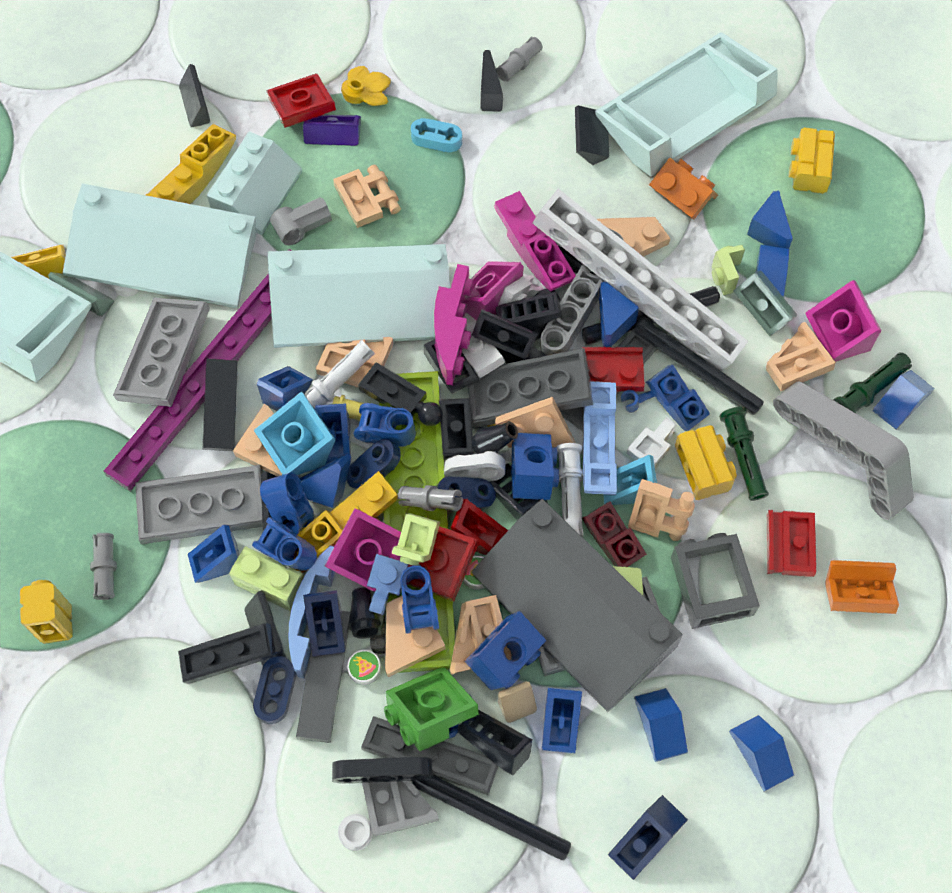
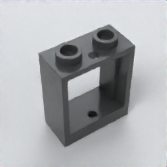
(723, 610)

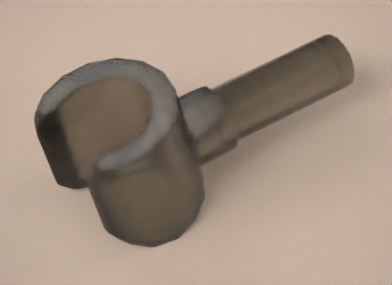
(378, 642)

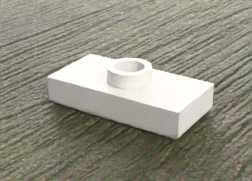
(482, 355)

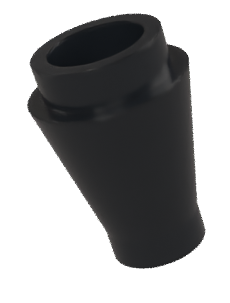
(494, 437)
(361, 620)

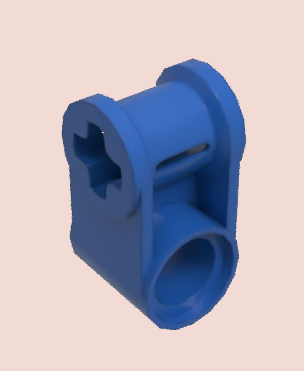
(379, 423)
(287, 500)
(281, 543)
(418, 605)

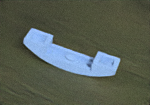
(599, 441)
(298, 645)

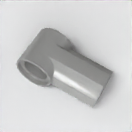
(293, 223)

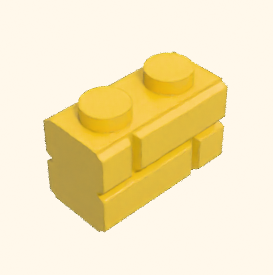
(812, 160)
(705, 462)
(46, 612)

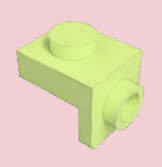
(724, 269)
(416, 539)

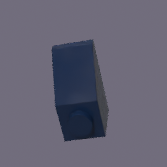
(647, 837)

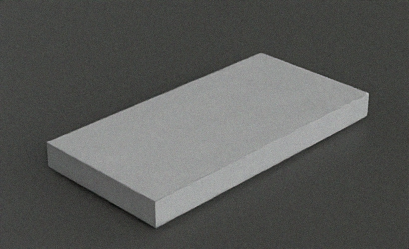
(161, 352)
(198, 504)

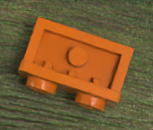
(683, 188)
(861, 587)

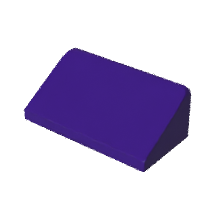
(332, 130)

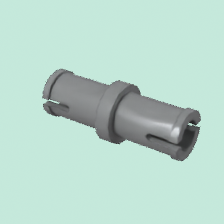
(519, 58)
(430, 498)
(103, 566)

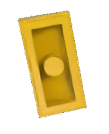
(44, 260)

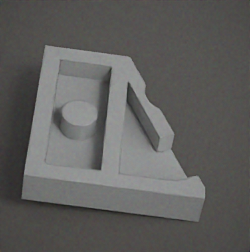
(396, 807)

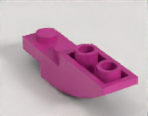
(533, 245)
(450, 324)

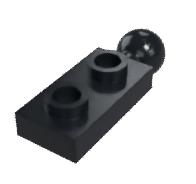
(399, 393)

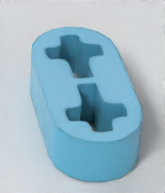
(436, 135)

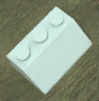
(255, 180)

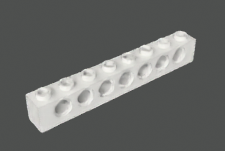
(639, 281)

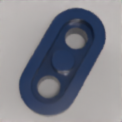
(380, 457)
(469, 489)
(274, 691)

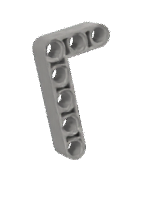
(573, 307)
(857, 439)

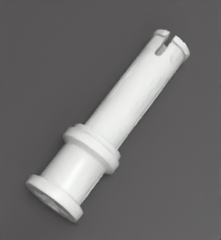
(324, 389)
(570, 477)

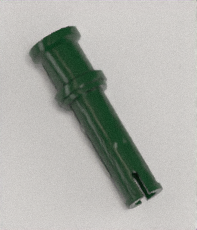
(863, 393)
(743, 438)

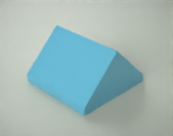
(296, 437)

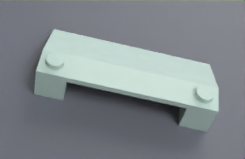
(688, 102)
(159, 245)
(355, 294)
(35, 319)

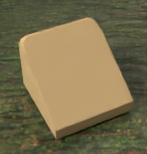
(517, 702)

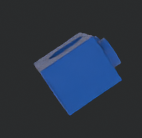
(533, 466)
(489, 658)

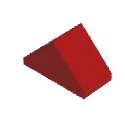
(478, 525)

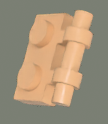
(359, 199)
(651, 506)

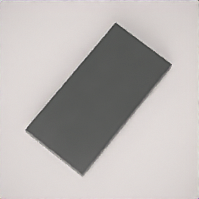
(529, 381)

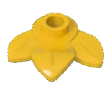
(365, 87)

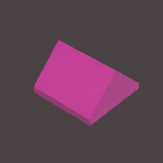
(489, 286)
(844, 323)
(358, 546)

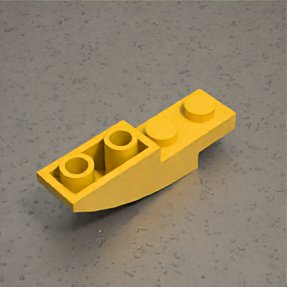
(196, 167)
(369, 498)

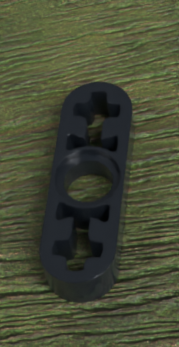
(382, 770)

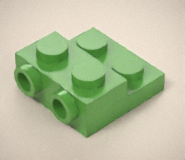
(428, 708)

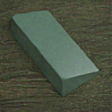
(99, 301)
(765, 303)

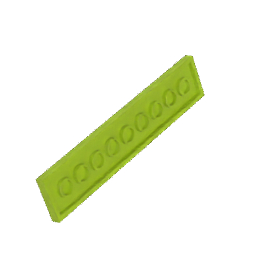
(422, 466)

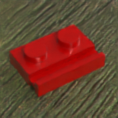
(617, 366)
(791, 543)

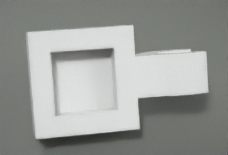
(520, 290)
(653, 442)

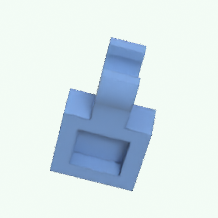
(386, 579)

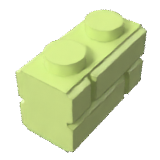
(261, 573)

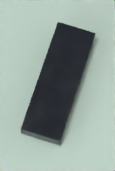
(219, 405)
(227, 653)

